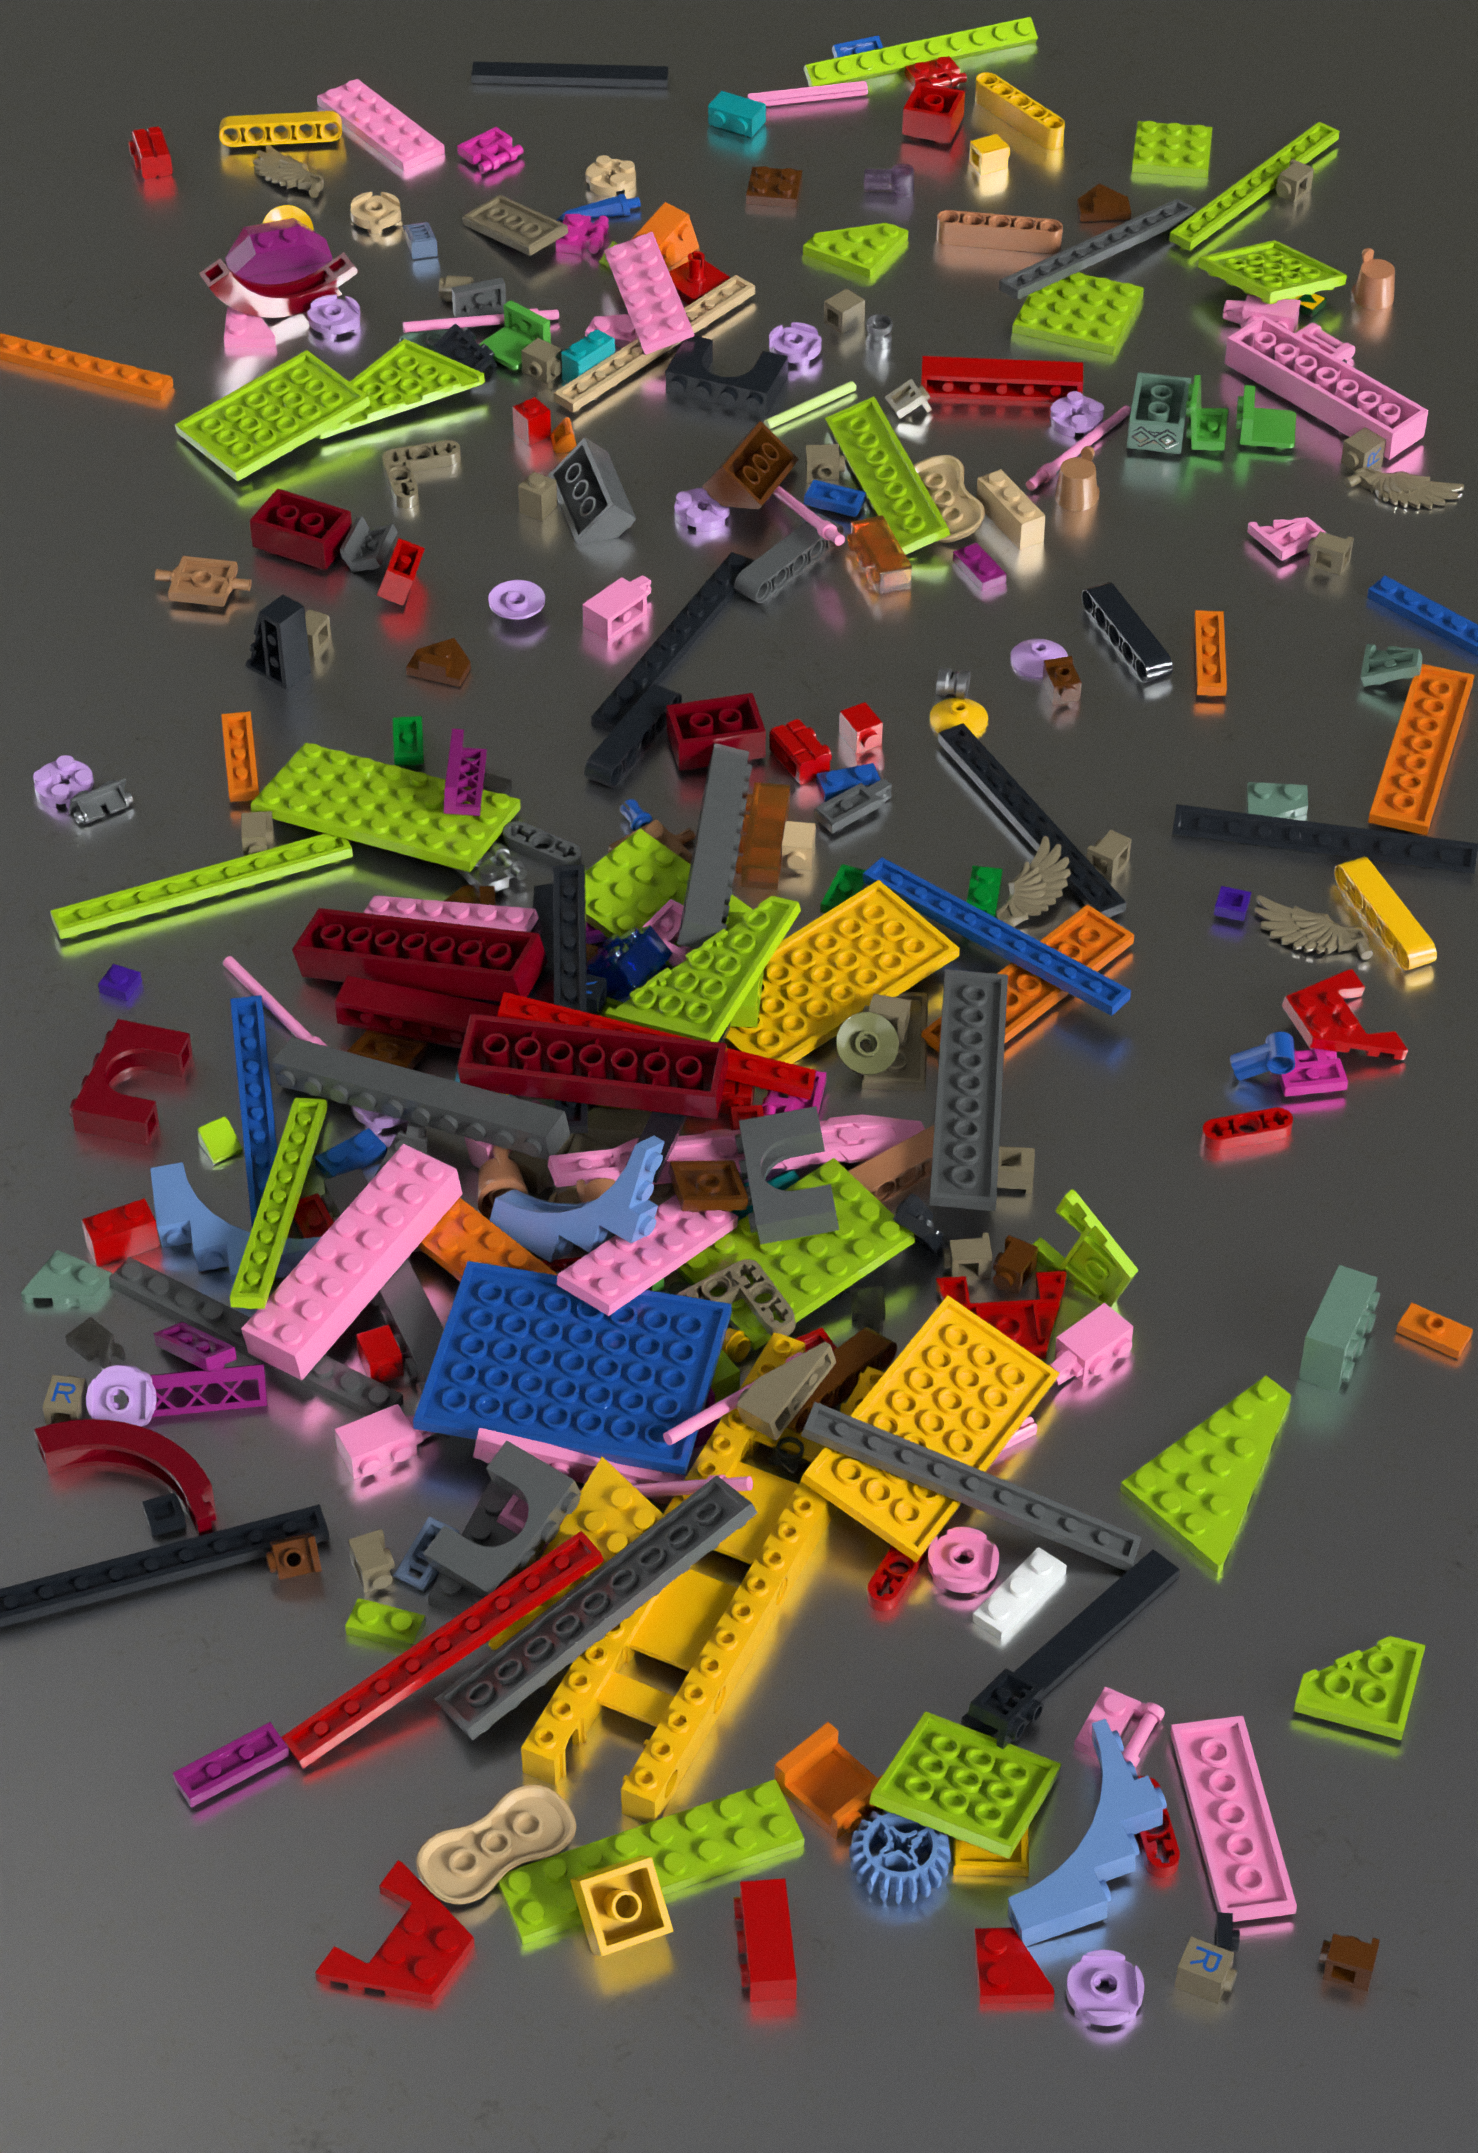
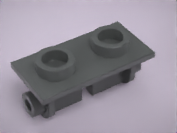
(88, 804)

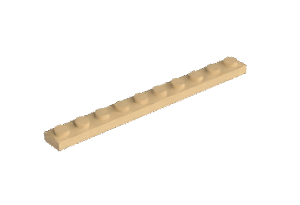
(632, 357)

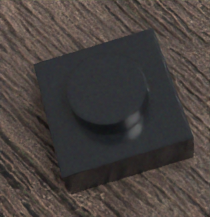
(164, 1514)
(1224, 1934)

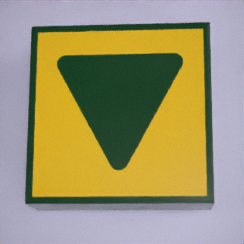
(1311, 304)

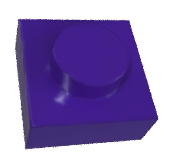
(1232, 903)
(119, 982)

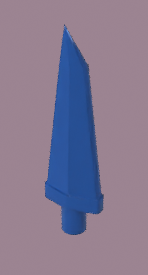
(609, 207)

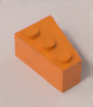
(672, 233)

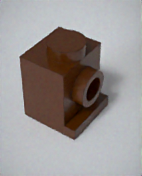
(1061, 680)
(1015, 1265)
(302, 1544)
(1349, 1961)

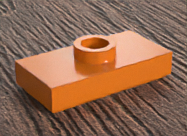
(1434, 1330)

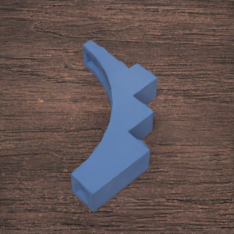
(555, 1228)
(216, 1244)
(1078, 1888)

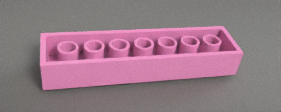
(1324, 385)
(352, 1261)

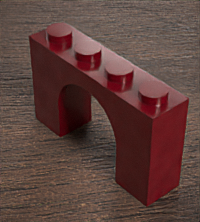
(125, 1050)

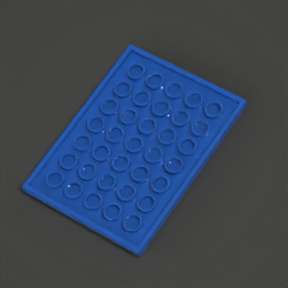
(564, 1374)

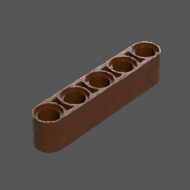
(852, 1357)

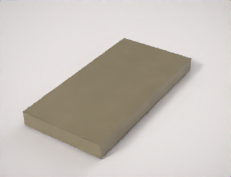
(515, 225)
(909, 1067)

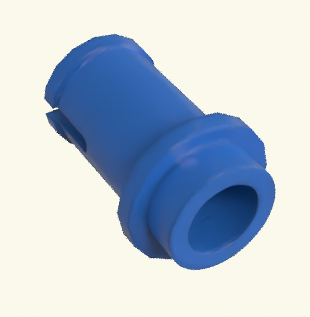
(635, 815)

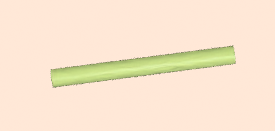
(810, 405)

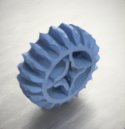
(896, 1867)

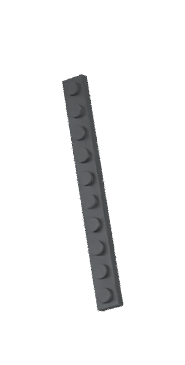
(1096, 249)
(225, 1324)
(971, 1486)

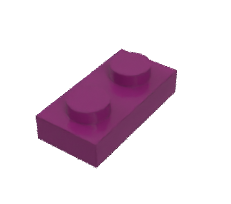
(979, 567)

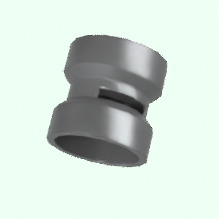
(878, 331)
(953, 682)

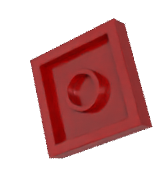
(696, 277)

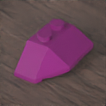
(276, 248)

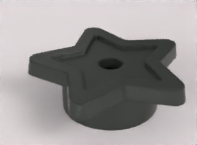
(789, 1462)

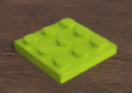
(1172, 149)

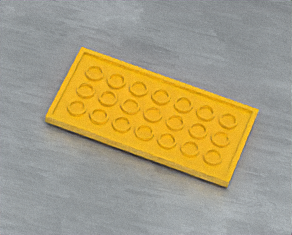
(835, 968)
(949, 1390)

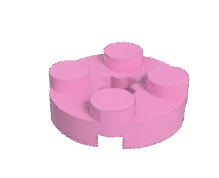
(963, 1577)

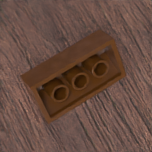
(751, 470)

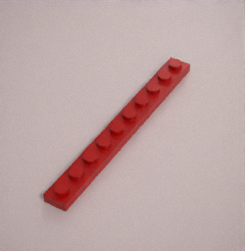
(742, 1066)
(442, 1649)

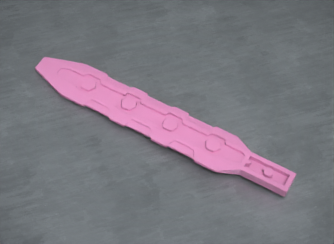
(844, 1138)

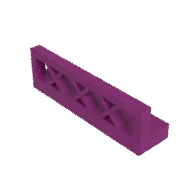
(457, 779)
(200, 1377)

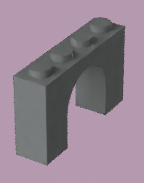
(777, 1212)
(549, 1500)

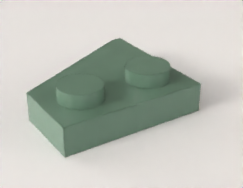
(1390, 665)
(1277, 799)
(67, 1281)

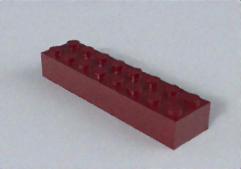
(420, 954)
(594, 1066)

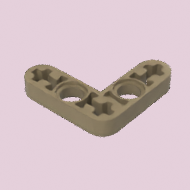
(403, 462)
(739, 1287)

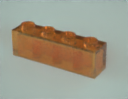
(764, 836)

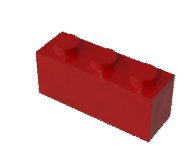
(765, 1940)

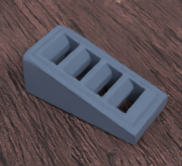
(420, 240)
(420, 1544)

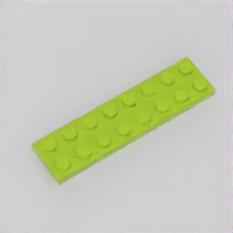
(887, 475)
(683, 1848)

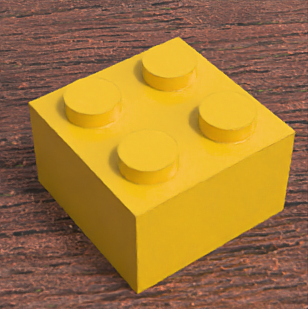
(621, 1905)

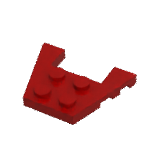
(1329, 1023)
(1023, 1321)
(418, 1952)

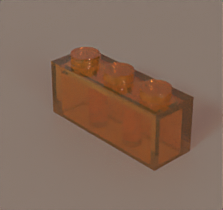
(880, 555)

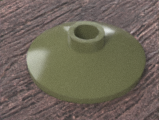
(874, 1030)

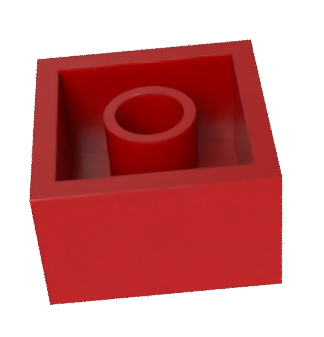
(933, 112)

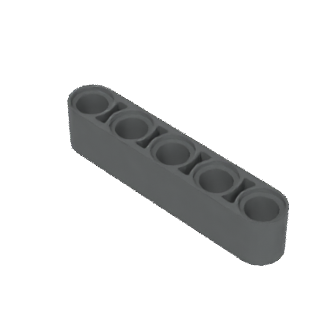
(784, 562)

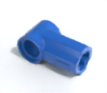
(1274, 1056)

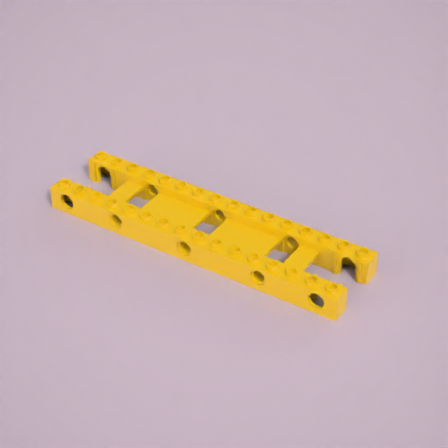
(696, 1618)

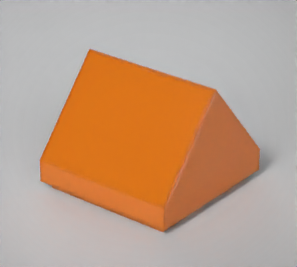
(563, 437)

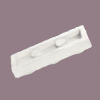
(1019, 1593)

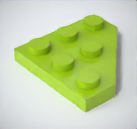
(857, 248)
(1365, 1688)

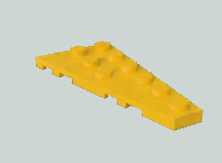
(611, 1517)

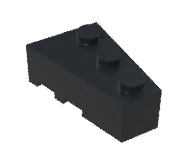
(281, 643)

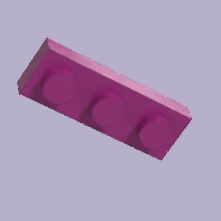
(195, 1346)
(230, 1764)

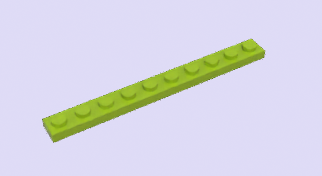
(895, 58)
(1252, 187)
(199, 884)
(278, 1204)

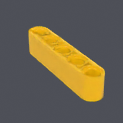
(1019, 111)
(270, 136)
(1385, 913)

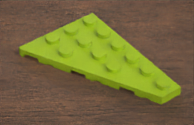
(404, 380)
(714, 980)
(1208, 1476)

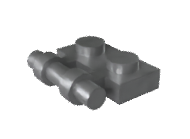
(489, 874)

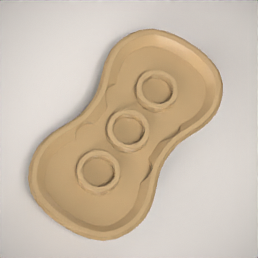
(945, 483)
(471, 1859)

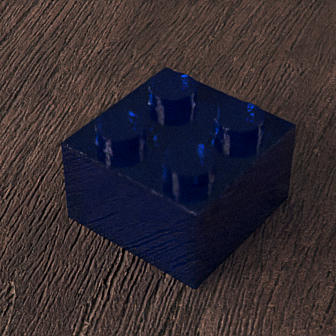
(629, 961)

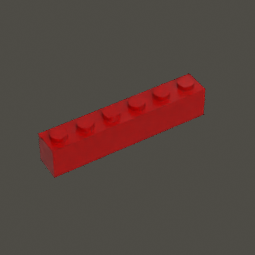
(1000, 378)

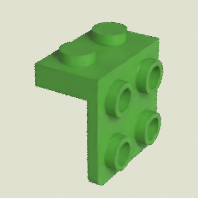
(519, 330)
(1206, 425)
(1263, 425)

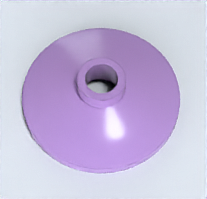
(516, 599)
(1029, 656)

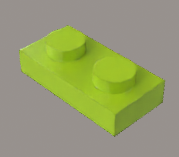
(385, 1624)

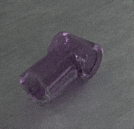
(896, 180)

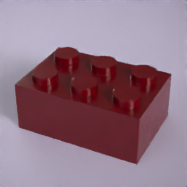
(300, 528)
(722, 720)

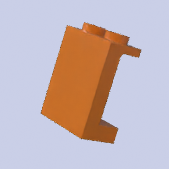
(827, 1782)

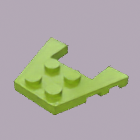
(1095, 1261)

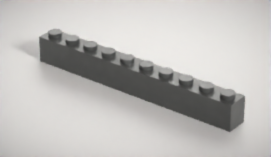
(715, 846)
(421, 1098)
(401, 1299)

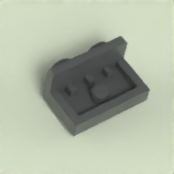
(479, 298)
(367, 546)

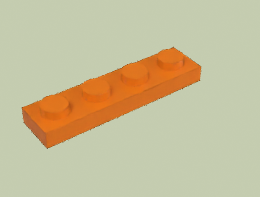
(1210, 653)
(240, 756)

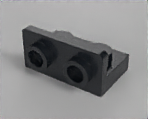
(460, 346)
(917, 1218)
(1008, 1705)

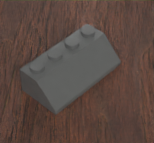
(592, 494)

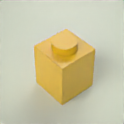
(989, 154)

